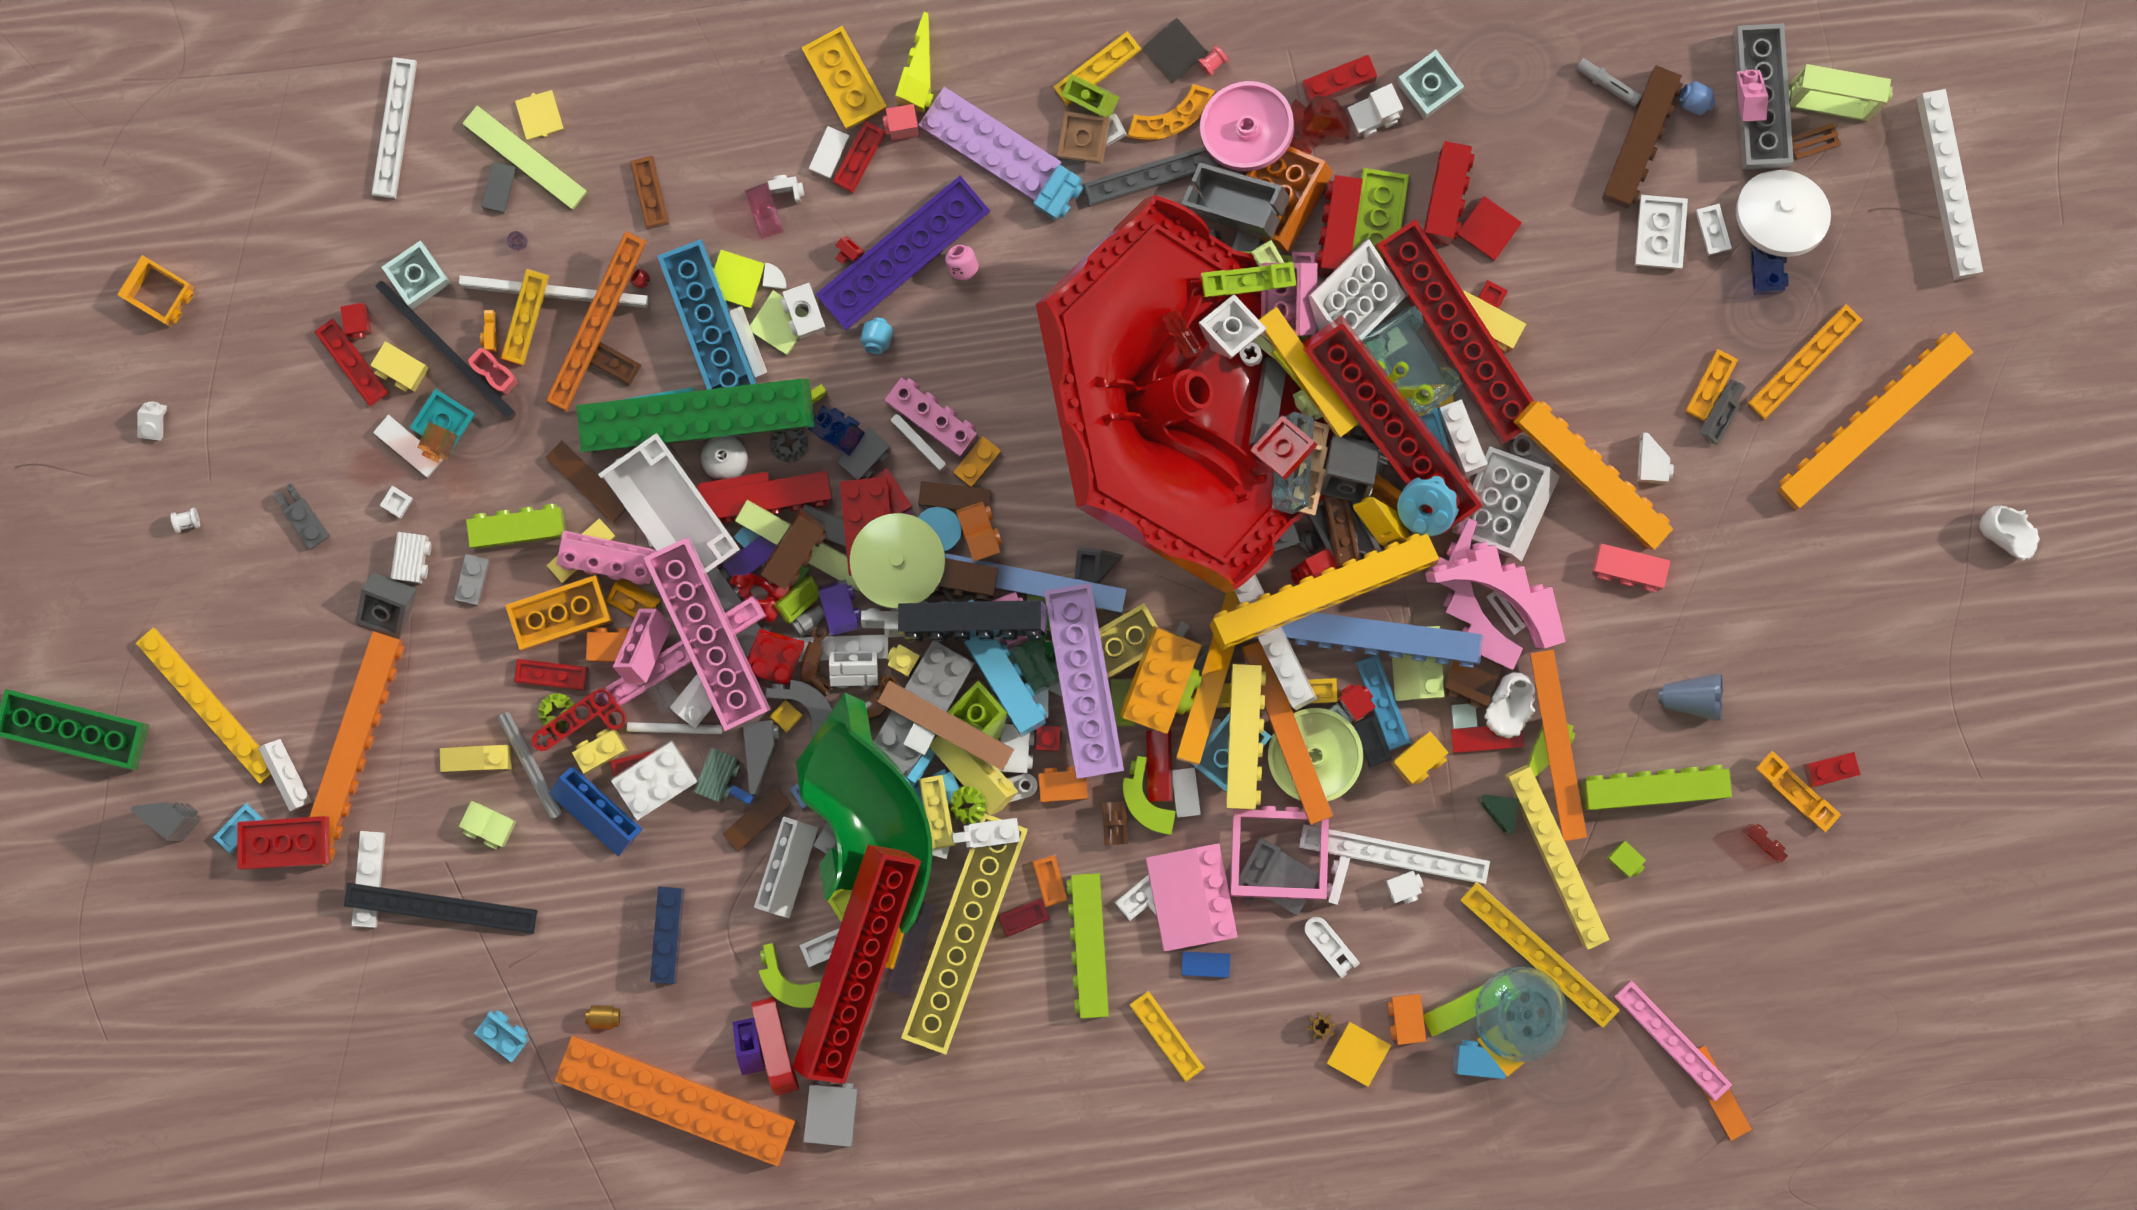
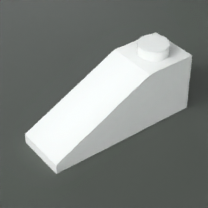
(692, 703)

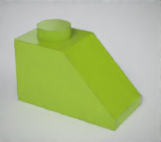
(1090, 96)

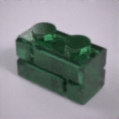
(1035, 666)

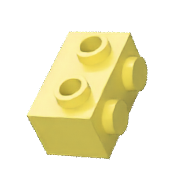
(600, 751)

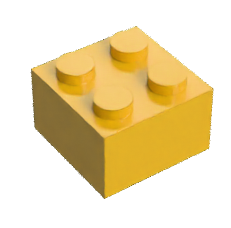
(1419, 758)

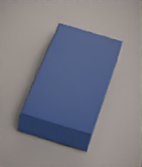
(1205, 964)

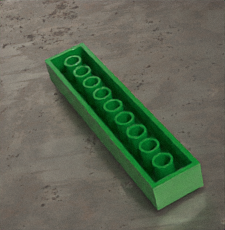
(696, 415)

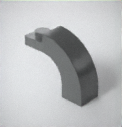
(807, 695)

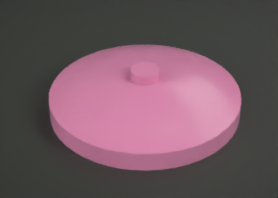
(1247, 126)

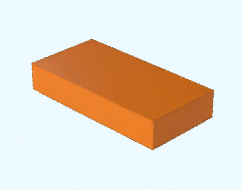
(1050, 881)

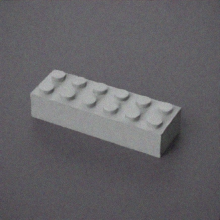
(1768, 141)

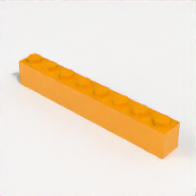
(1593, 475)

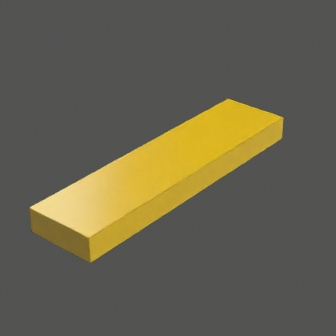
(1103, 63)
(525, 317)
(1166, 1036)

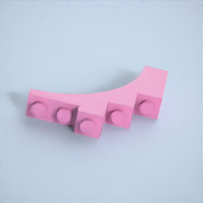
(1533, 603)
(1465, 606)

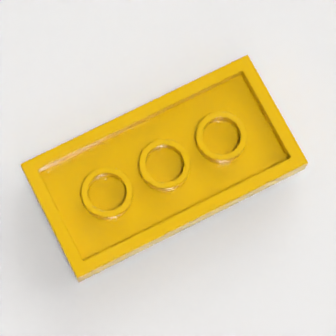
(844, 77)

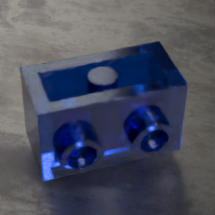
(1768, 272)
(837, 430)

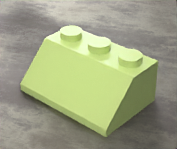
(1417, 679)

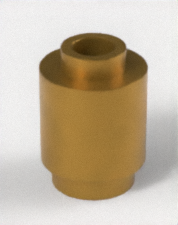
(602, 1017)

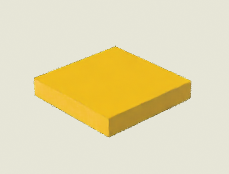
(1358, 1054)

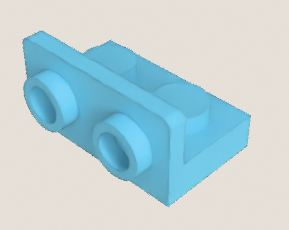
(502, 1035)

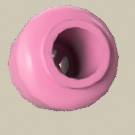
(961, 262)

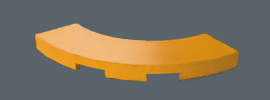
(1173, 122)

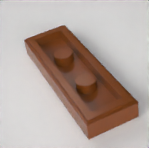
(649, 192)

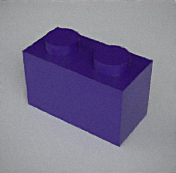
(838, 607)

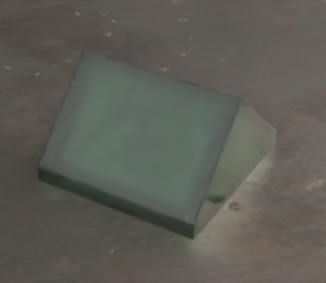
(1501, 810)

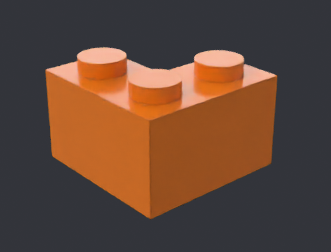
(978, 532)

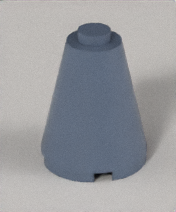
(1695, 696)

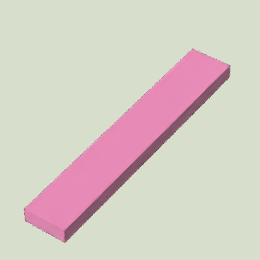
(1673, 1041)

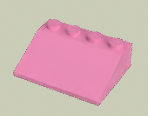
(1191, 897)

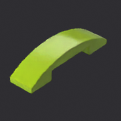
(1248, 280)
(1452, 1013)

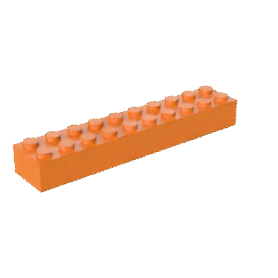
(675, 1100)

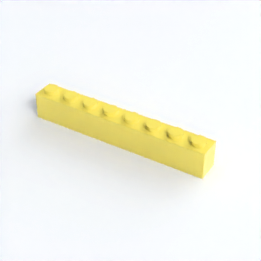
(1557, 857)

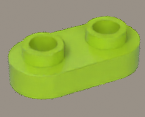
(1186, 701)

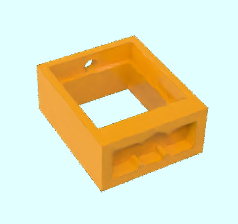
(138, 277)

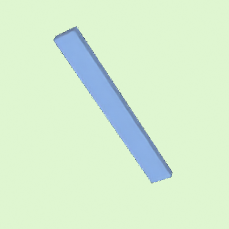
(1035, 584)

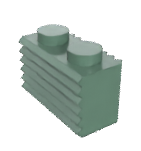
(717, 775)

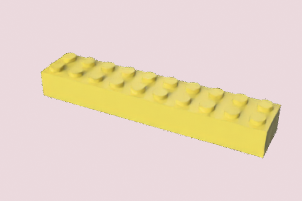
(961, 943)

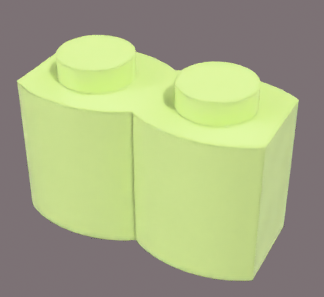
(487, 824)

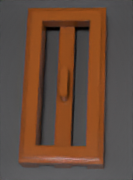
(1833, 135)

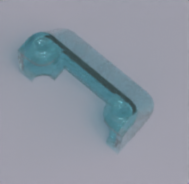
(1400, 341)

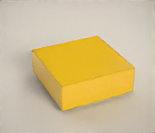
(786, 716)

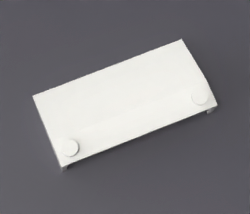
(668, 502)

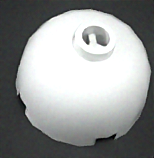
(729, 467)

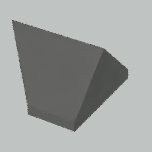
(1094, 564)

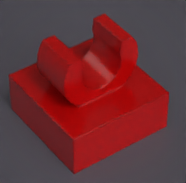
(849, 250)

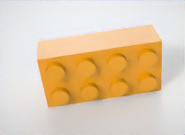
(559, 613)
(1160, 679)

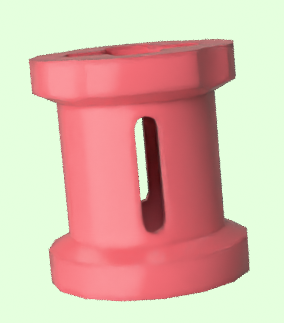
(1213, 60)

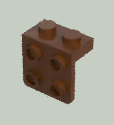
(1473, 683)

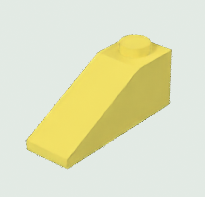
(1502, 326)
(476, 758)

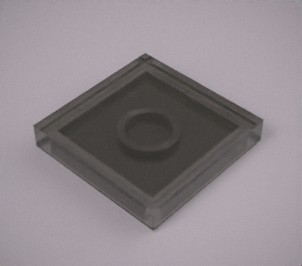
(1174, 50)

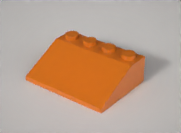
(1304, 181)

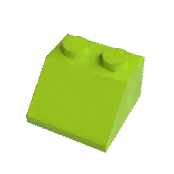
(981, 710)

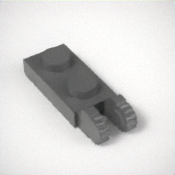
(303, 518)
(1258, 865)

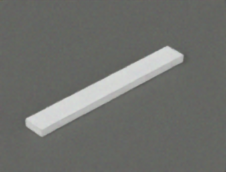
(551, 291)
(1397, 855)

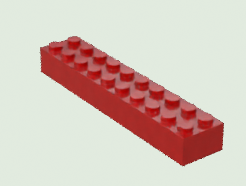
(1456, 329)
(1386, 413)
(856, 964)

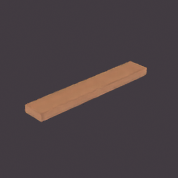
(946, 725)

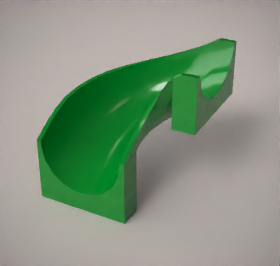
(863, 801)

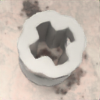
(1253, 361)
(185, 520)

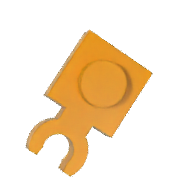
(488, 338)

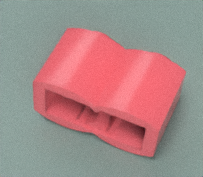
(496, 374)

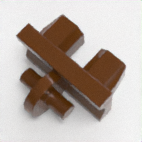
(1115, 823)

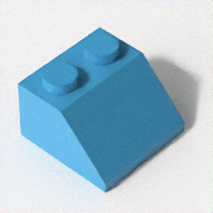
(1475, 1061)

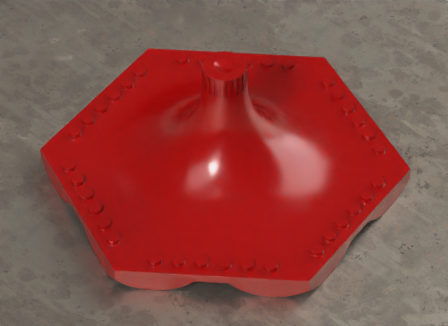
(1144, 430)

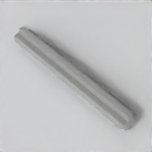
(529, 765)

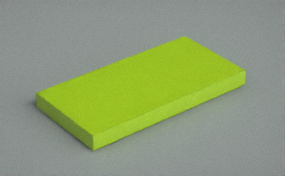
(1380, 206)

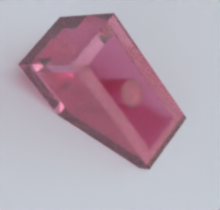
(764, 211)

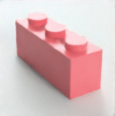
(1630, 567)

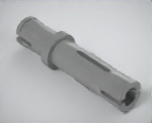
(1607, 81)

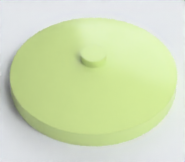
(897, 560)
(1332, 749)

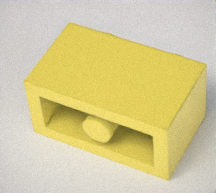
(399, 367)

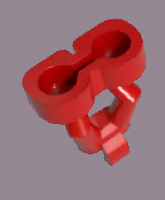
(774, 593)

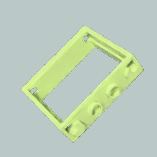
(1839, 92)

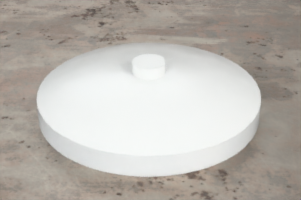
(1783, 213)

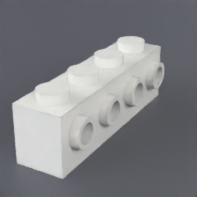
(788, 863)

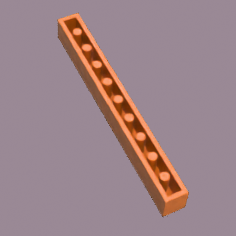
(356, 733)

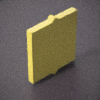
(539, 115)

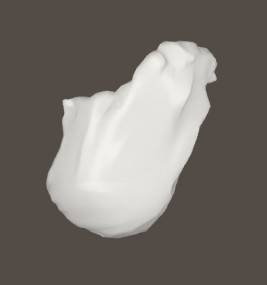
(2010, 531)
(1511, 705)

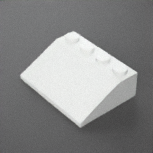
(1359, 291)
(1513, 501)

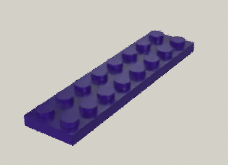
(903, 253)

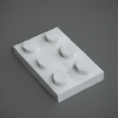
(1661, 232)

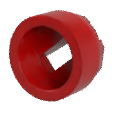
(639, 278)

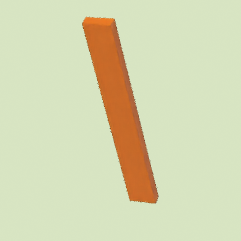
(596, 320)
(1290, 739)
(1558, 745)

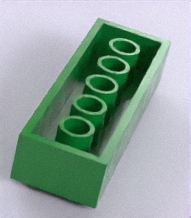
(72, 729)

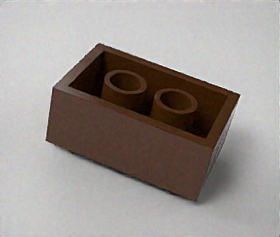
(794, 549)

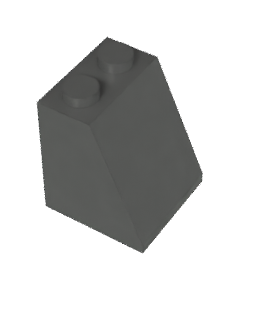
(1349, 468)

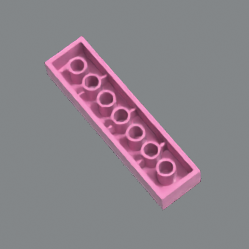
(707, 633)

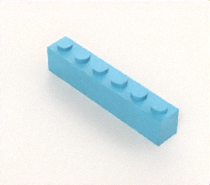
(1007, 684)

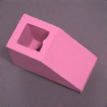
(1752, 95)

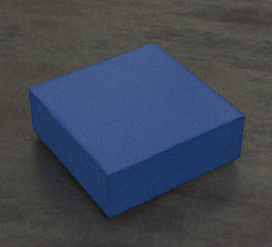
(741, 794)

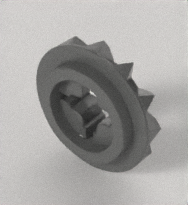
(783, 453)

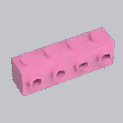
(930, 417)
(604, 557)

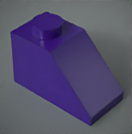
(748, 1046)

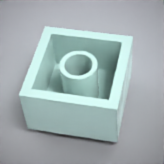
(1430, 84)
(416, 275)

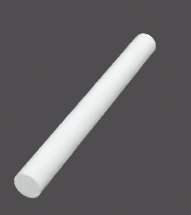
(673, 728)

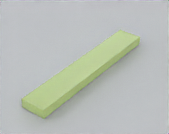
(525, 157)
(773, 529)

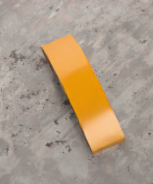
(1797, 792)

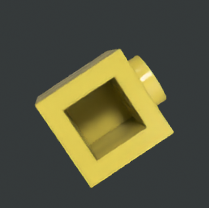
(903, 660)

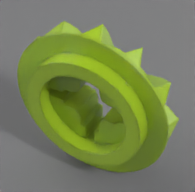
(546, 707)
(971, 795)

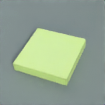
(773, 324)

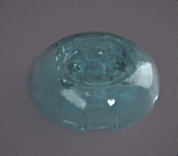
(1503, 994)

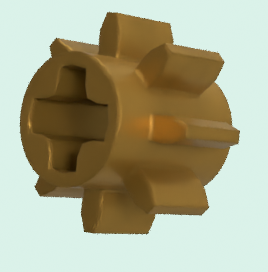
(1326, 1030)

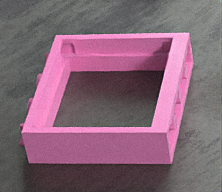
(1270, 812)

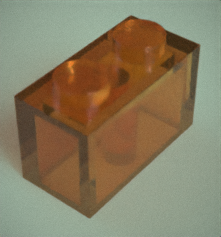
(436, 442)

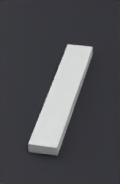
(394, 128)

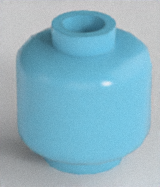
(876, 335)

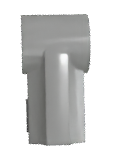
(1533, 451)

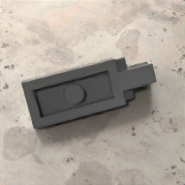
(1723, 412)

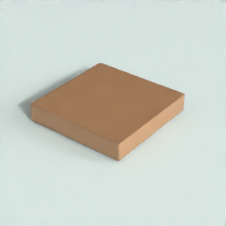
(1083, 137)

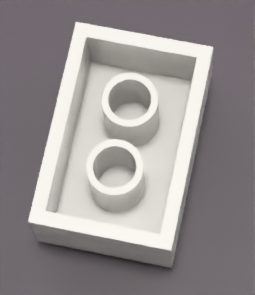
(654, 780)

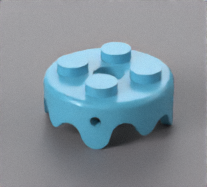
(1437, 496)

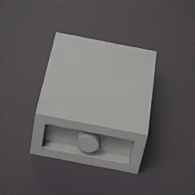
(831, 1114)

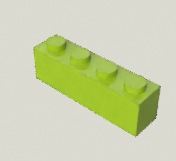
(515, 528)

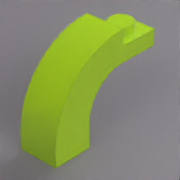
(1142, 810)
(785, 991)

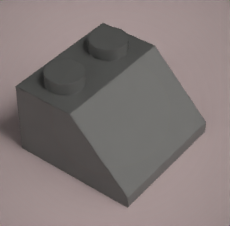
(385, 605)

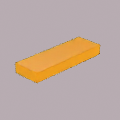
(1711, 385)

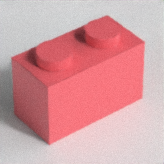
(901, 122)

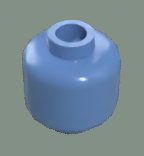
(1697, 98)

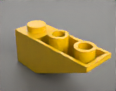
(1382, 521)

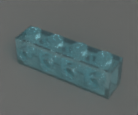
(1293, 493)

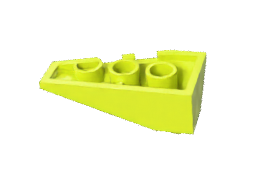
(916, 79)

